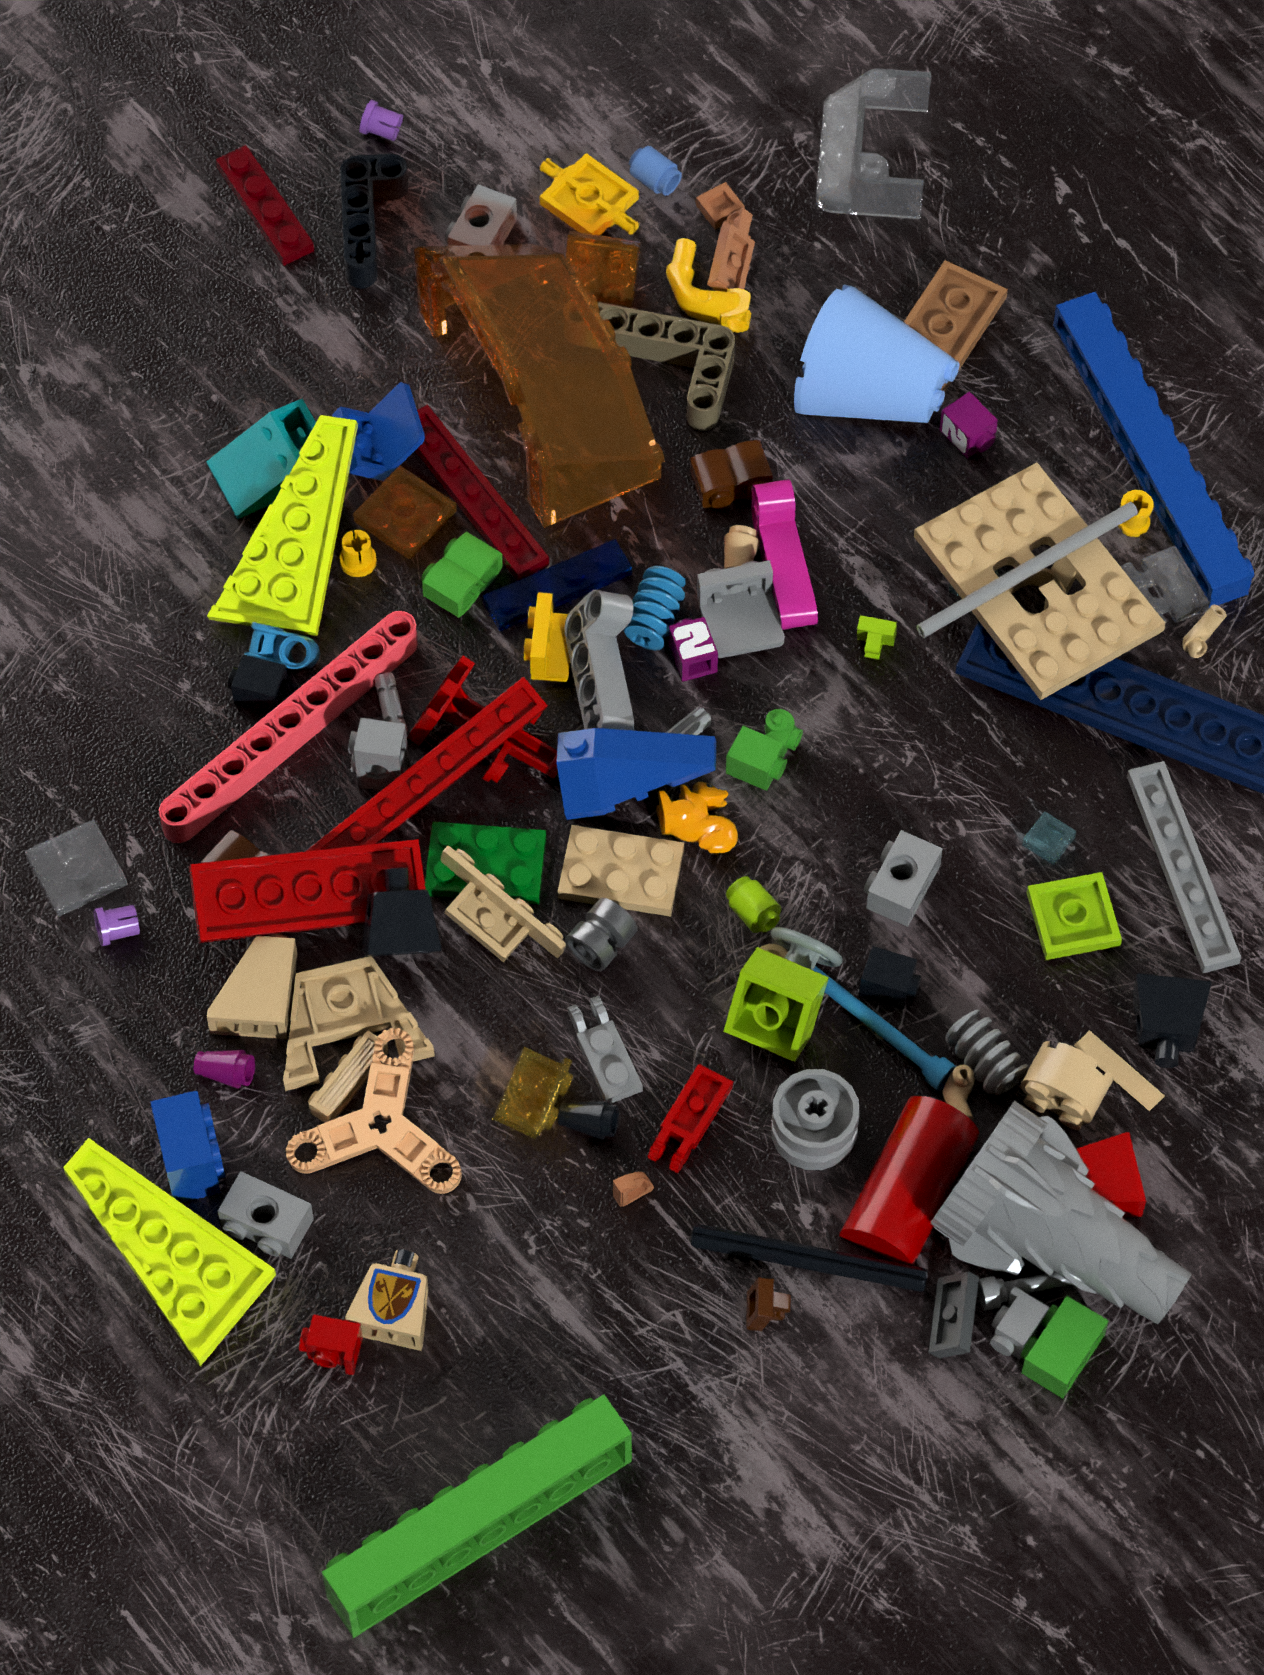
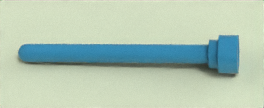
(933, 1068)

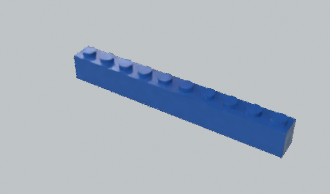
(1152, 448)

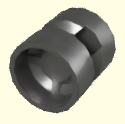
(604, 931)

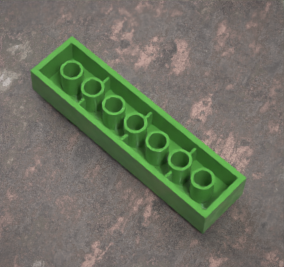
(477, 1514)

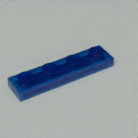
(564, 580)

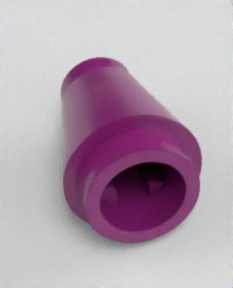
(226, 1067)

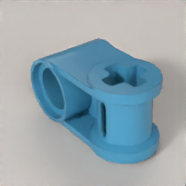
(277, 645)

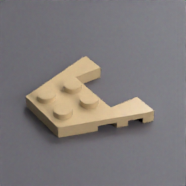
(340, 1005)

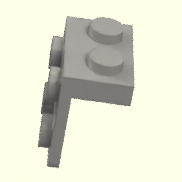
(740, 608)

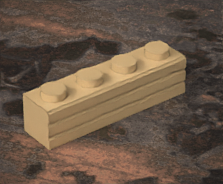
(345, 1080)

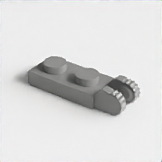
(605, 1054)

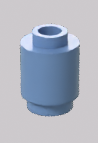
(654, 170)

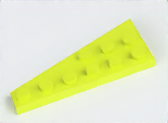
(293, 547)
(182, 1260)

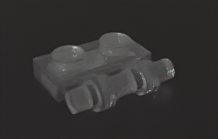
(1173, 583)

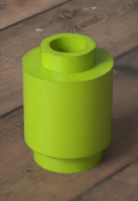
(753, 905)

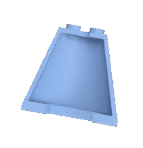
(869, 364)

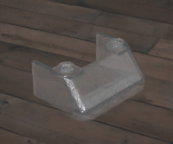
(859, 180)

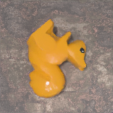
(690, 818)

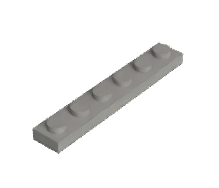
(1183, 867)

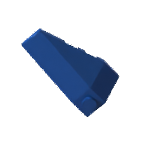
(615, 765)

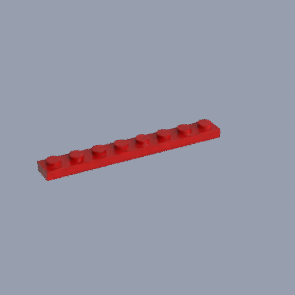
(437, 769)

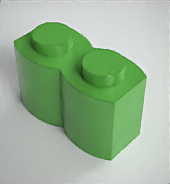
(461, 574)

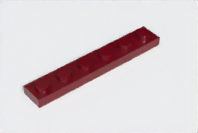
(478, 498)

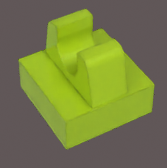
(875, 633)

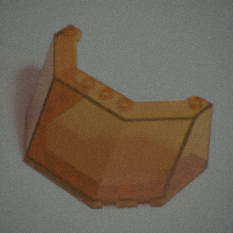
(556, 362)

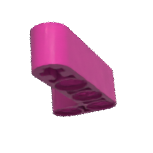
(780, 543)

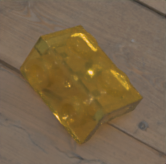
(532, 1093)

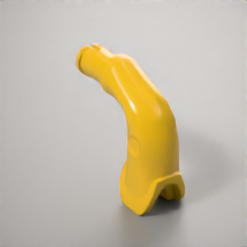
(707, 306)

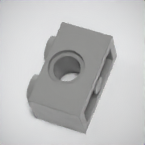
(483, 219)
(378, 752)
(896, 897)
(253, 1197)

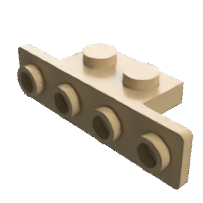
(492, 914)

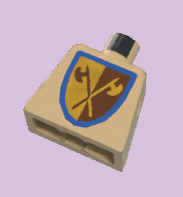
(392, 1302)

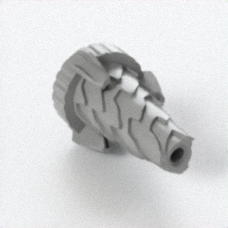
(1033, 1202)

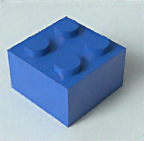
(188, 1146)

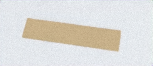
(1120, 1070)

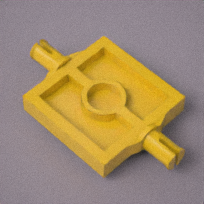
(589, 196)

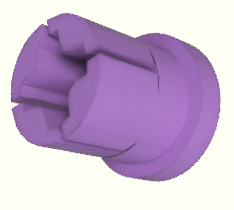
(380, 121)
(115, 923)

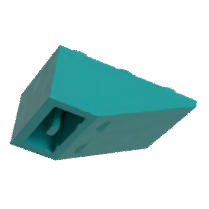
(261, 457)

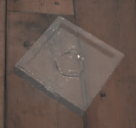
(76, 868)

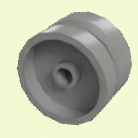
(815, 1119)

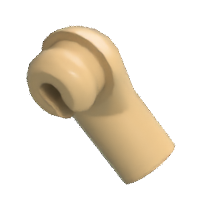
(1195, 639)
(958, 1088)

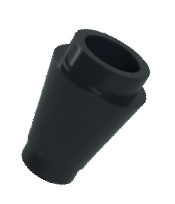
(591, 1118)

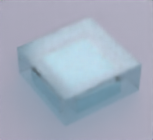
(1049, 838)

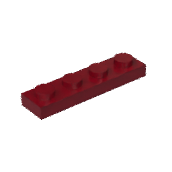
(264, 205)

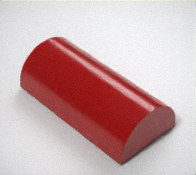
(911, 1179)

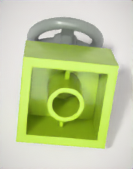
(781, 996)

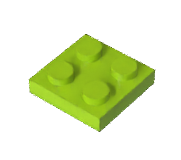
(1074, 916)

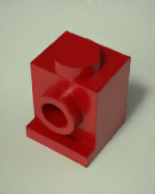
(332, 1342)

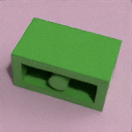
(1063, 1346)

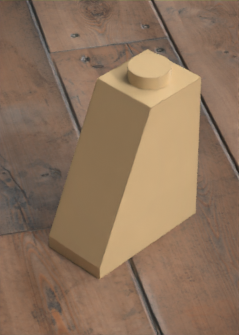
(258, 992)

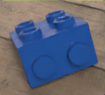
(385, 434)

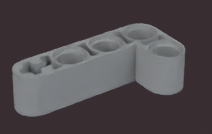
(596, 659)

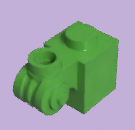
(758, 756)

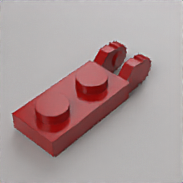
(691, 1115)

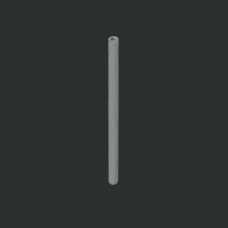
(1026, 569)

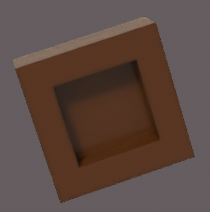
(765, 1304)

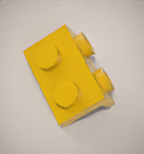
(548, 645)

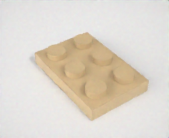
(622, 867)

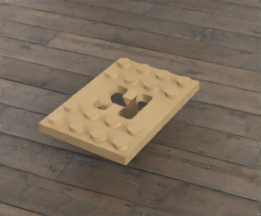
(1073, 630)

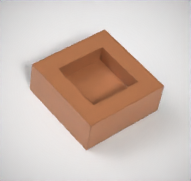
(718, 204)

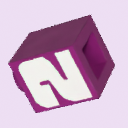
(968, 425)
(693, 648)

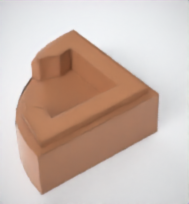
(631, 1187)

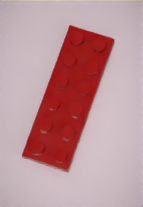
(295, 889)

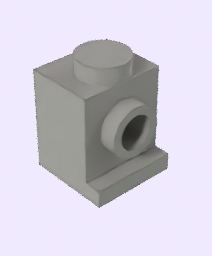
(1017, 1323)

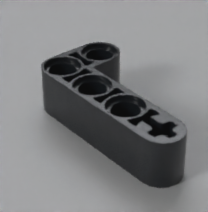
(363, 182)

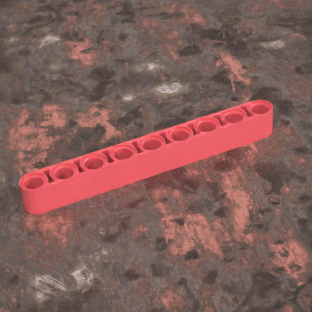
(286, 741)

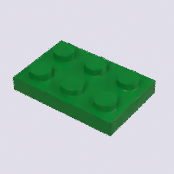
(505, 852)

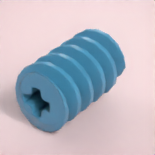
(655, 606)

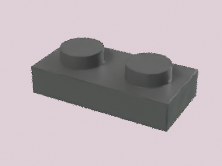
(953, 1315)

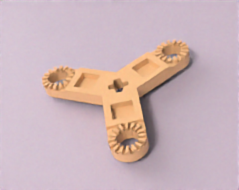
(402, 1142)

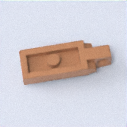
(732, 253)

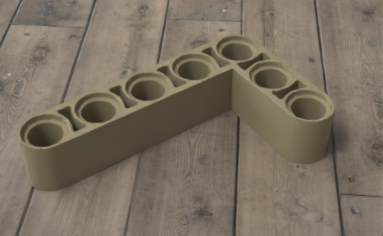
(665, 347)

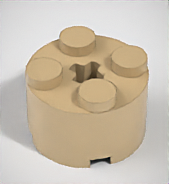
(1065, 1084)

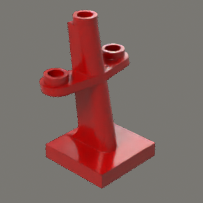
(457, 708)

